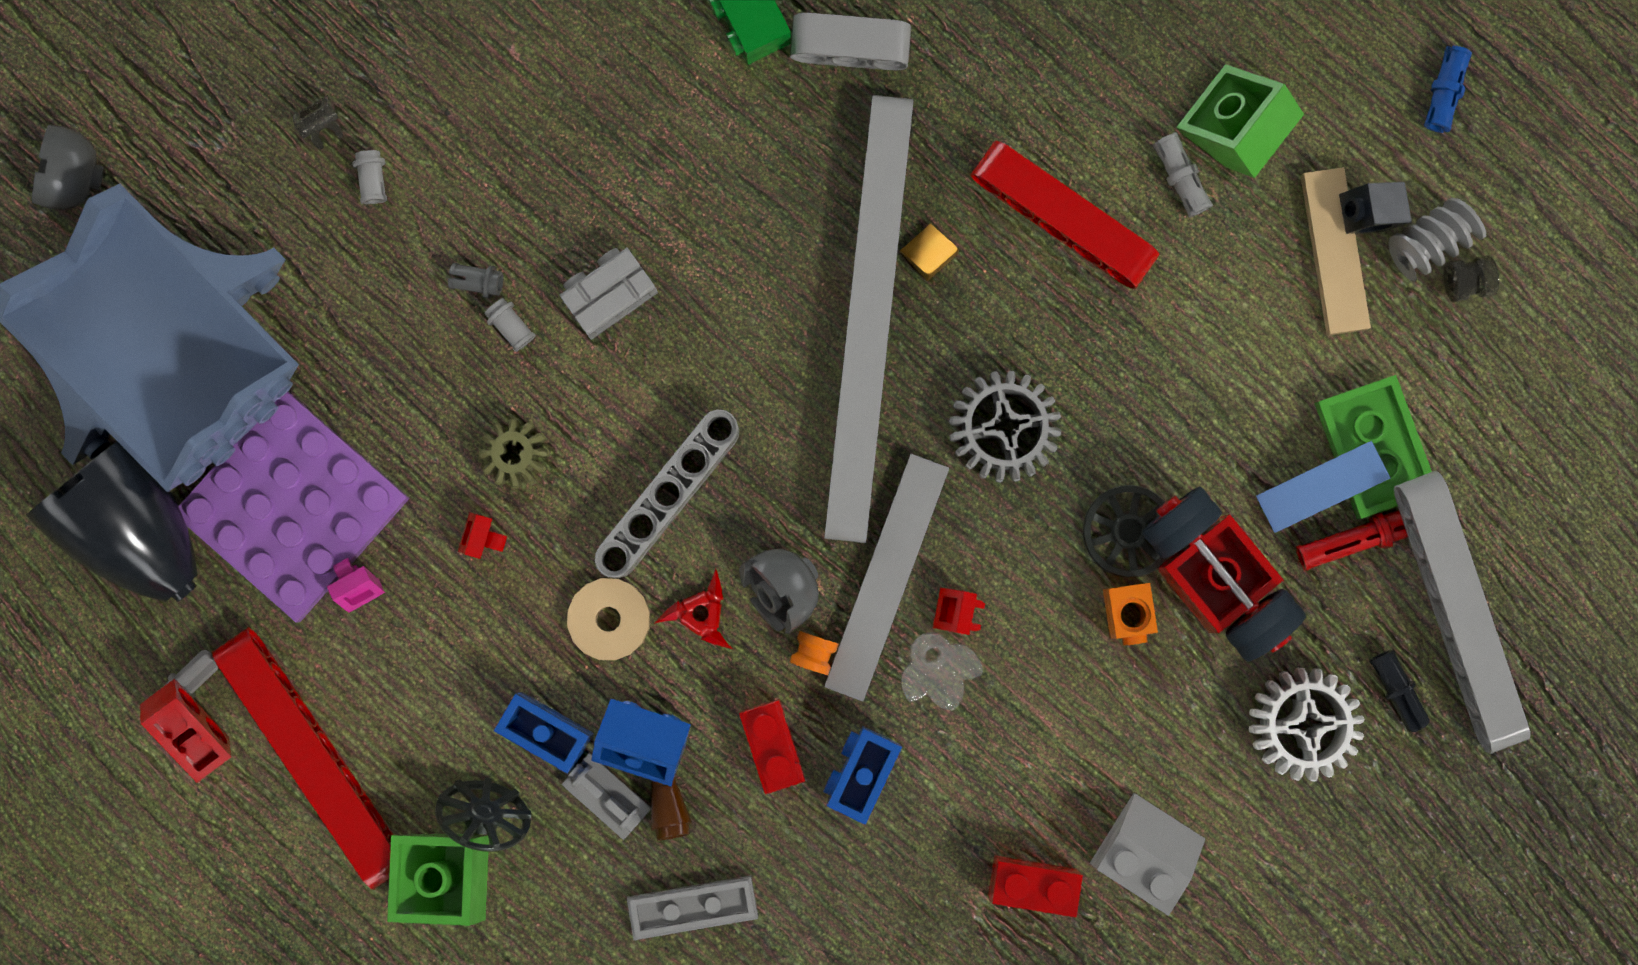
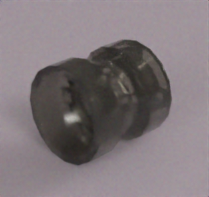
(1471, 278)

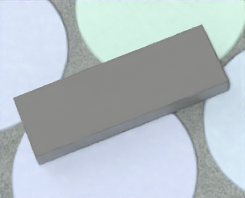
(692, 907)

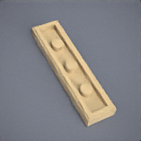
(1334, 253)

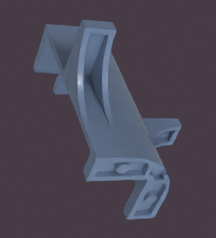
(149, 340)

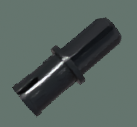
(1400, 690)

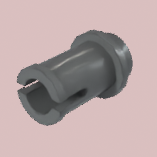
(479, 280)

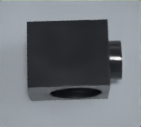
(1375, 207)

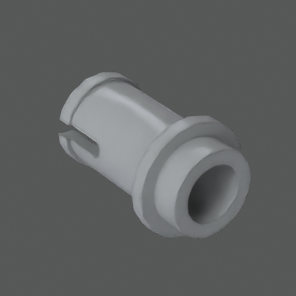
(370, 176)
(509, 324)

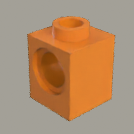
(1116, 599)

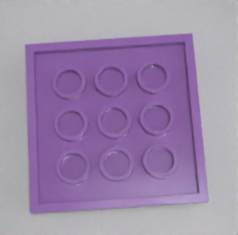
(291, 506)

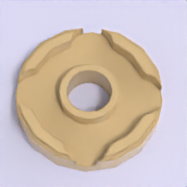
(583, 619)

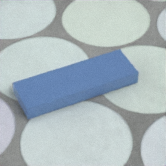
(1323, 486)

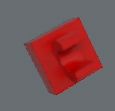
(477, 536)
(956, 611)

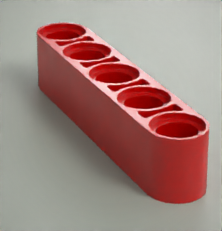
(1065, 214)

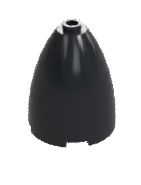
(121, 527)

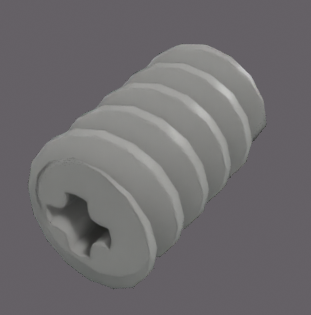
(1433, 235)

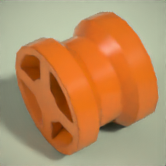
(813, 653)

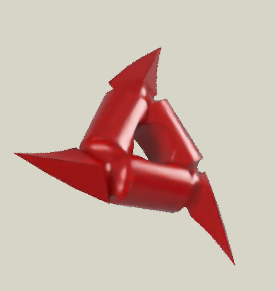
(684, 612)

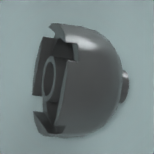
(65, 170)
(783, 587)

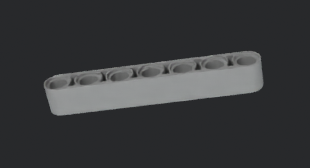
(1462, 612)

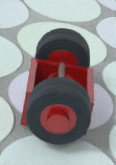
(1222, 575)

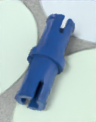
(1447, 89)

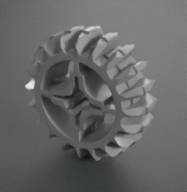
(1008, 446)

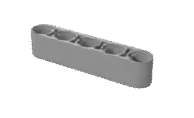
(648, 503)

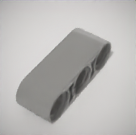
(850, 41)

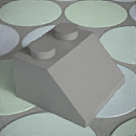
(1149, 854)

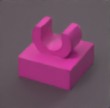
(354, 587)

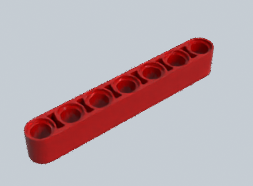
(307, 754)

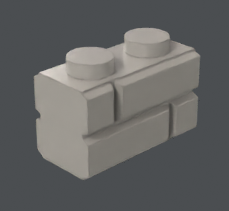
(607, 292)

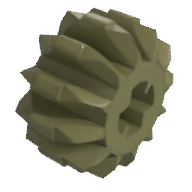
(500, 451)

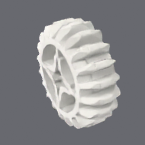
(1303, 705)

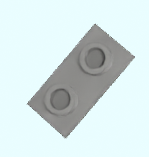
(606, 796)

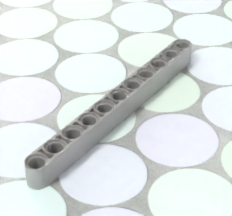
(869, 319)

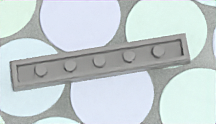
(886, 577)

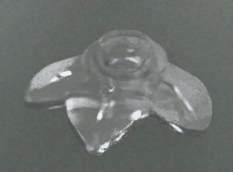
(942, 676)

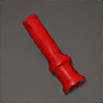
(1380, 532)

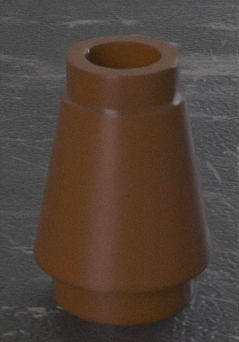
(668, 812)

